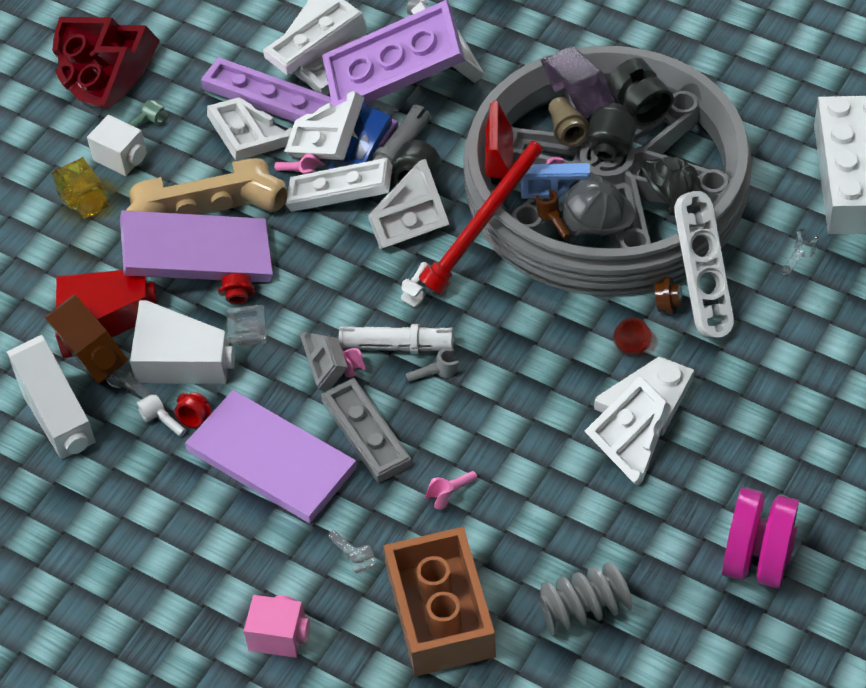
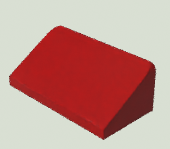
(498, 143)

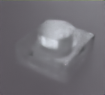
(246, 325)

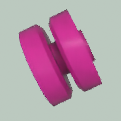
(755, 536)

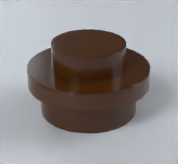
(668, 296)

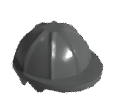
(596, 208)

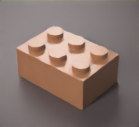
(440, 601)

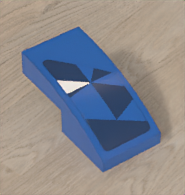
(367, 135)

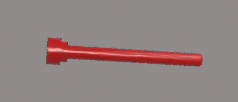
(438, 274)

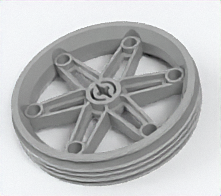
(634, 261)

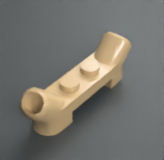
(246, 186)

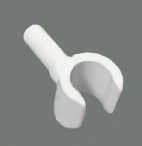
(413, 291)
(152, 407)

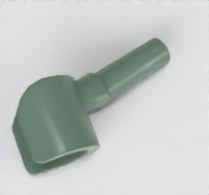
(150, 111)

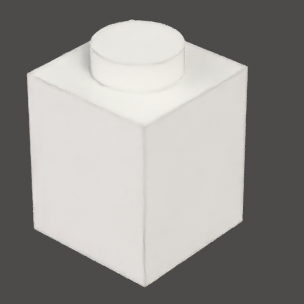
(117, 145)

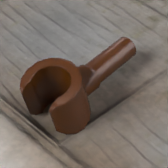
(550, 210)

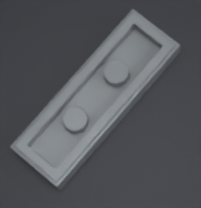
(366, 430)

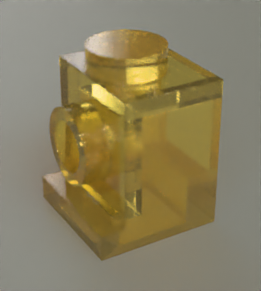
(80, 188)

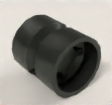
(640, 90)

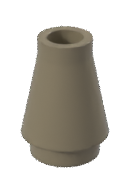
(568, 124)

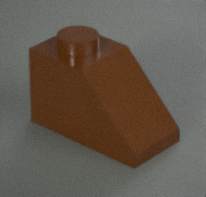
(86, 339)

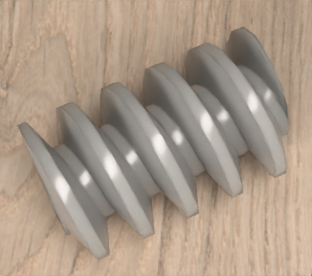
(583, 596)

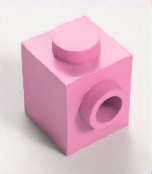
(276, 625)

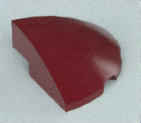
(101, 58)

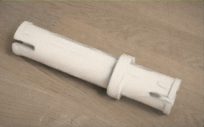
(405, 338)

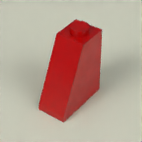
(108, 296)

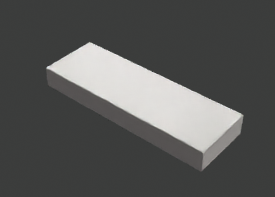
(313, 35)
(339, 184)

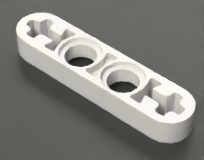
(710, 263)

